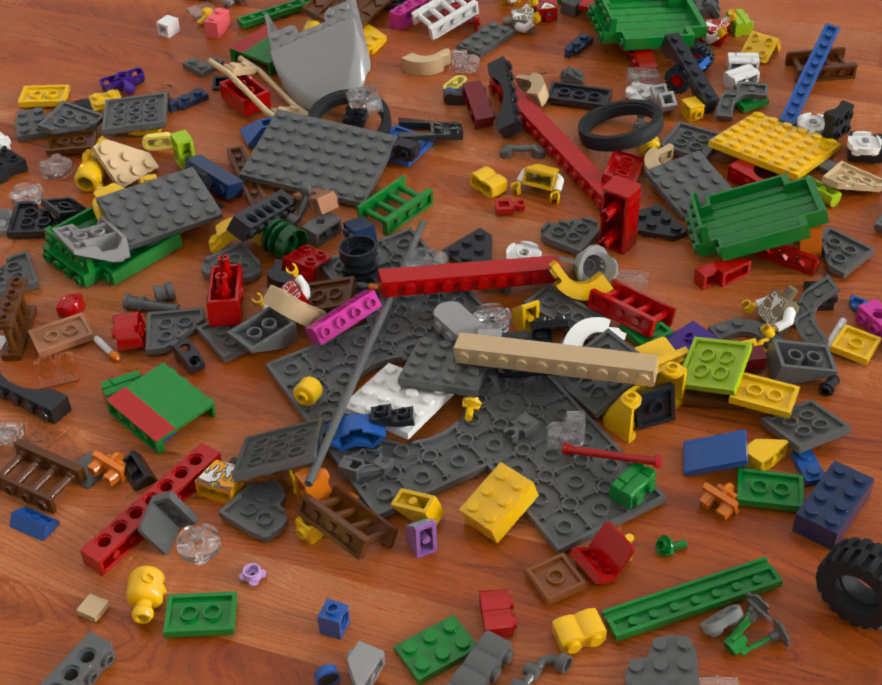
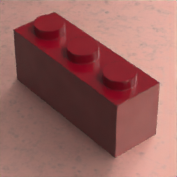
(478, 104)

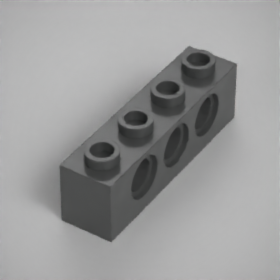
(83, 663)

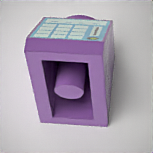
(422, 537)

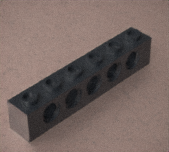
(256, 217)

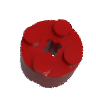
(129, 331)

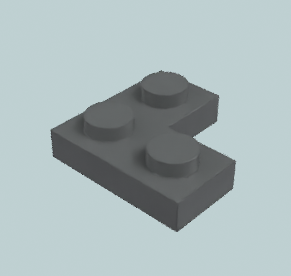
(201, 68)

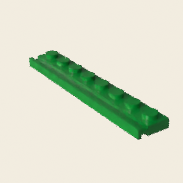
(690, 598)

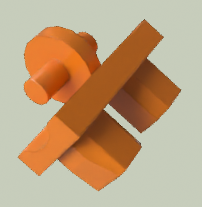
(110, 464)
(723, 497)

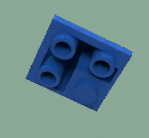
(252, 132)

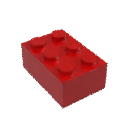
(239, 100)

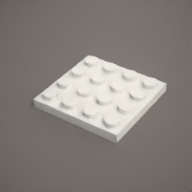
(384, 390)

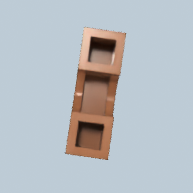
(320, 202)

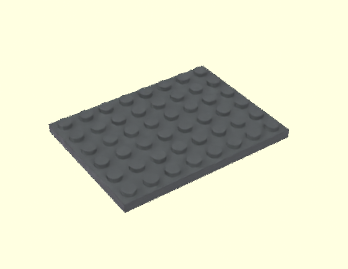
(319, 152)

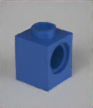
(333, 619)

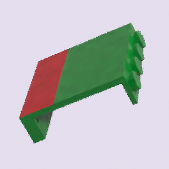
(255, 47)
(158, 405)

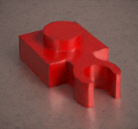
(507, 206)

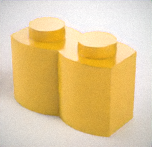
(488, 182)
(579, 631)

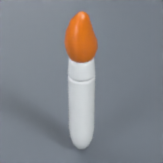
(106, 348)

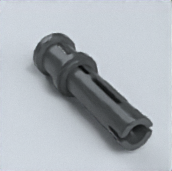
(142, 303)

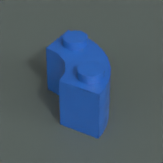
(357, 431)

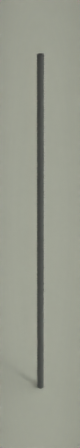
(359, 368)

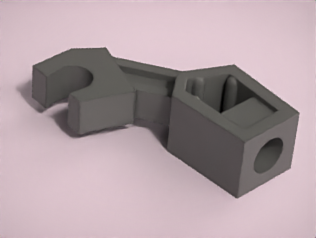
(355, 468)

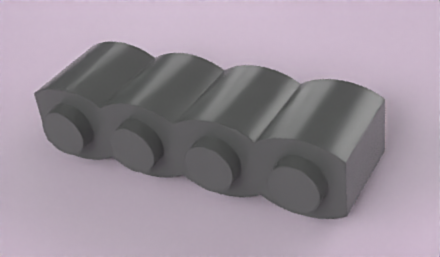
(484, 661)

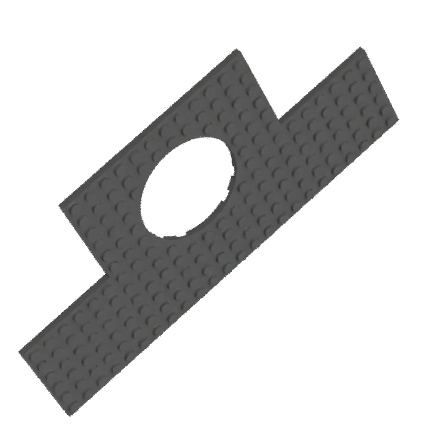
(570, 488)

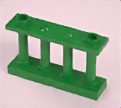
(399, 216)

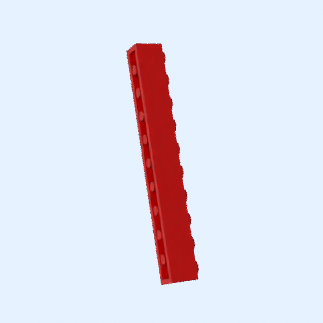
(465, 276)

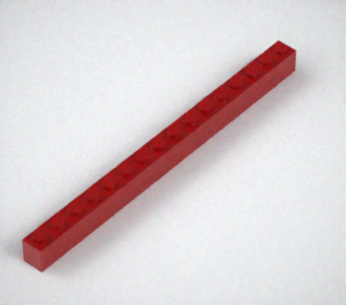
(556, 145)

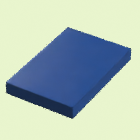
(715, 453)

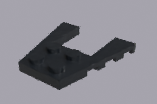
(438, 130)

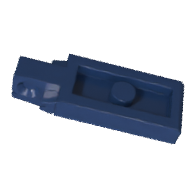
(578, 45)
(188, 100)

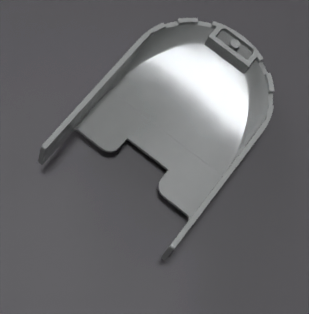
(322, 57)

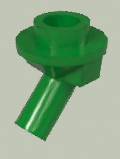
(666, 547)

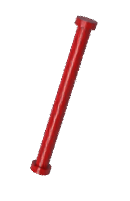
(656, 461)

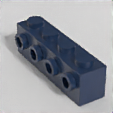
(224, 183)

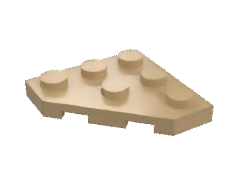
(123, 162)
(851, 178)

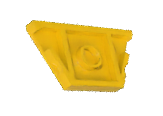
(374, 38)

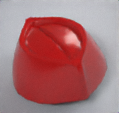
(70, 305)

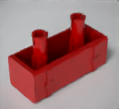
(619, 214)
(225, 293)

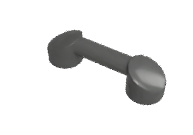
(537, 151)
(306, 190)

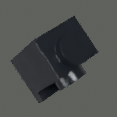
(405, 150)

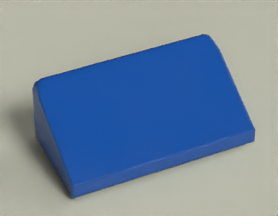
(33, 523)

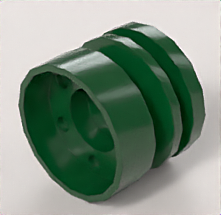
(282, 238)

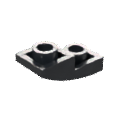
(387, 416)

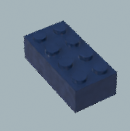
(833, 505)

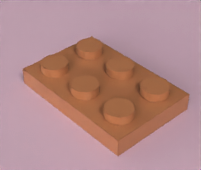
(61, 335)

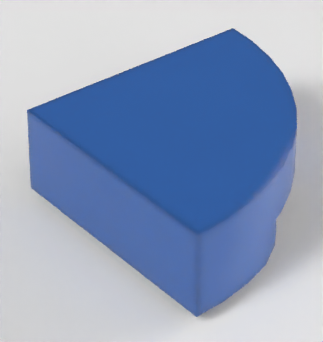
(855, 301)

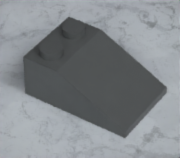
(265, 332)
(799, 361)

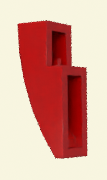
(721, 272)

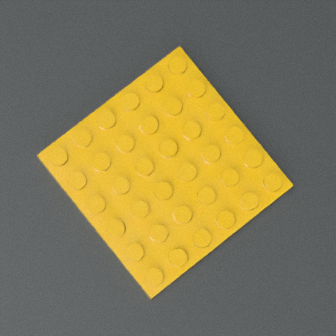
(775, 145)

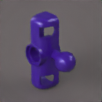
(123, 81)

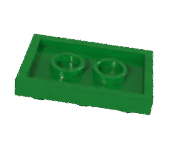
(770, 489)
(200, 614)
(435, 649)

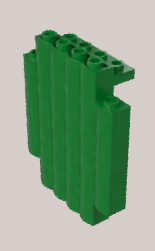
(645, 22)
(755, 216)
(88, 270)

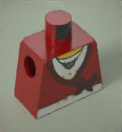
(547, 9)

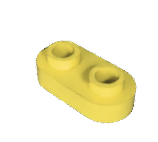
(455, 82)
(158, 142)

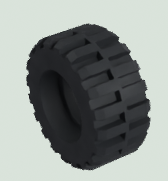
(843, 591)

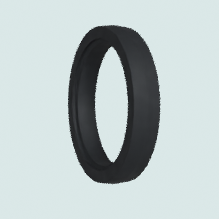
(339, 98)
(622, 141)

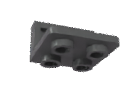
(713, 5)
(163, 519)

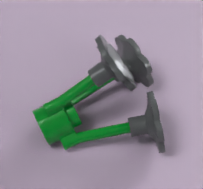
(736, 641)

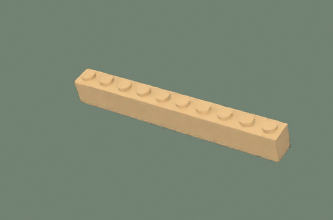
(557, 359)

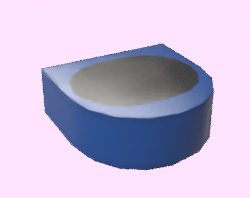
(326, 675)

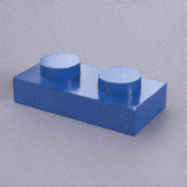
(808, 466)

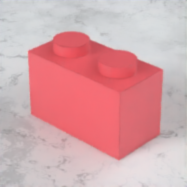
(217, 23)

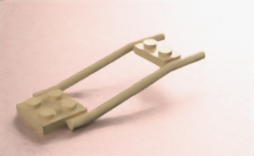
(248, 68)

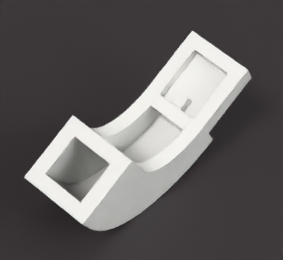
(589, 329)

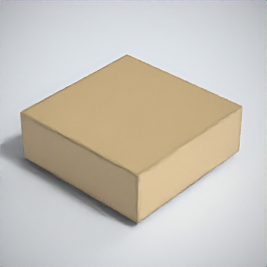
(93, 608)

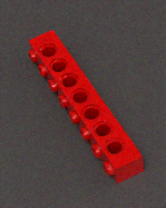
(122, 533)

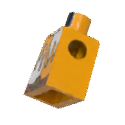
(217, 482)

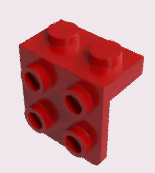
(306, 260)
(605, 555)

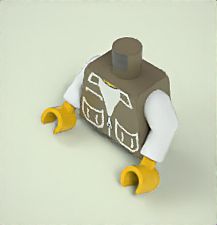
(523, 19)
(776, 310)

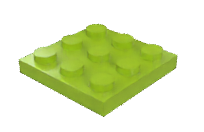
(716, 365)

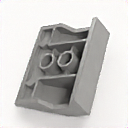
(97, 242)

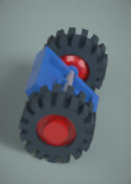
(675, 76)

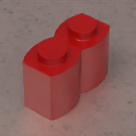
(496, 612)

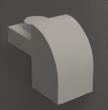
(663, 98)

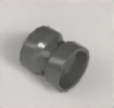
(160, 293)

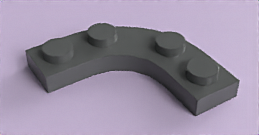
(736, 93)
(808, 305)
(741, 328)

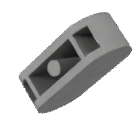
(453, 318)

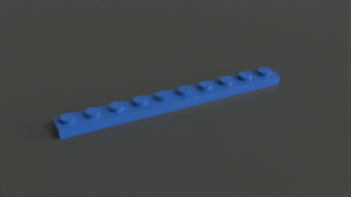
(809, 74)

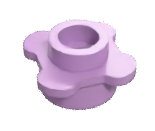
(252, 574)

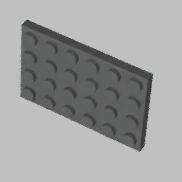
(160, 207)

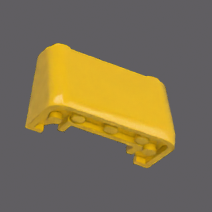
(621, 413)

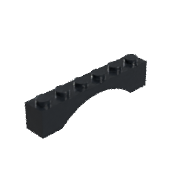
(677, 51)
(508, 119)
(47, 403)

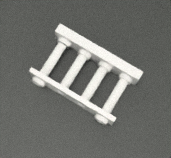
(445, 23)

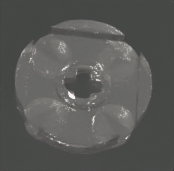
(56, 166)
(26, 192)
(502, 316)
(198, 553)

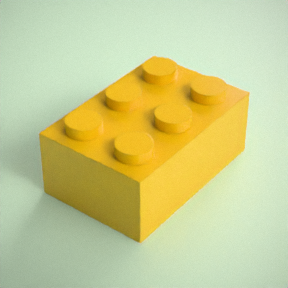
(499, 502)

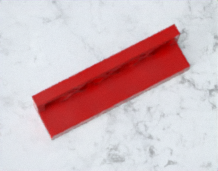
(791, 258)

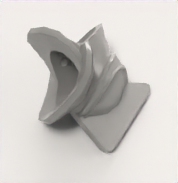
(592, 261)

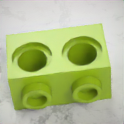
(182, 147)

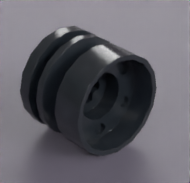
(359, 257)

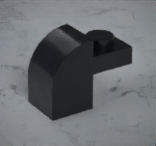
(276, 276)

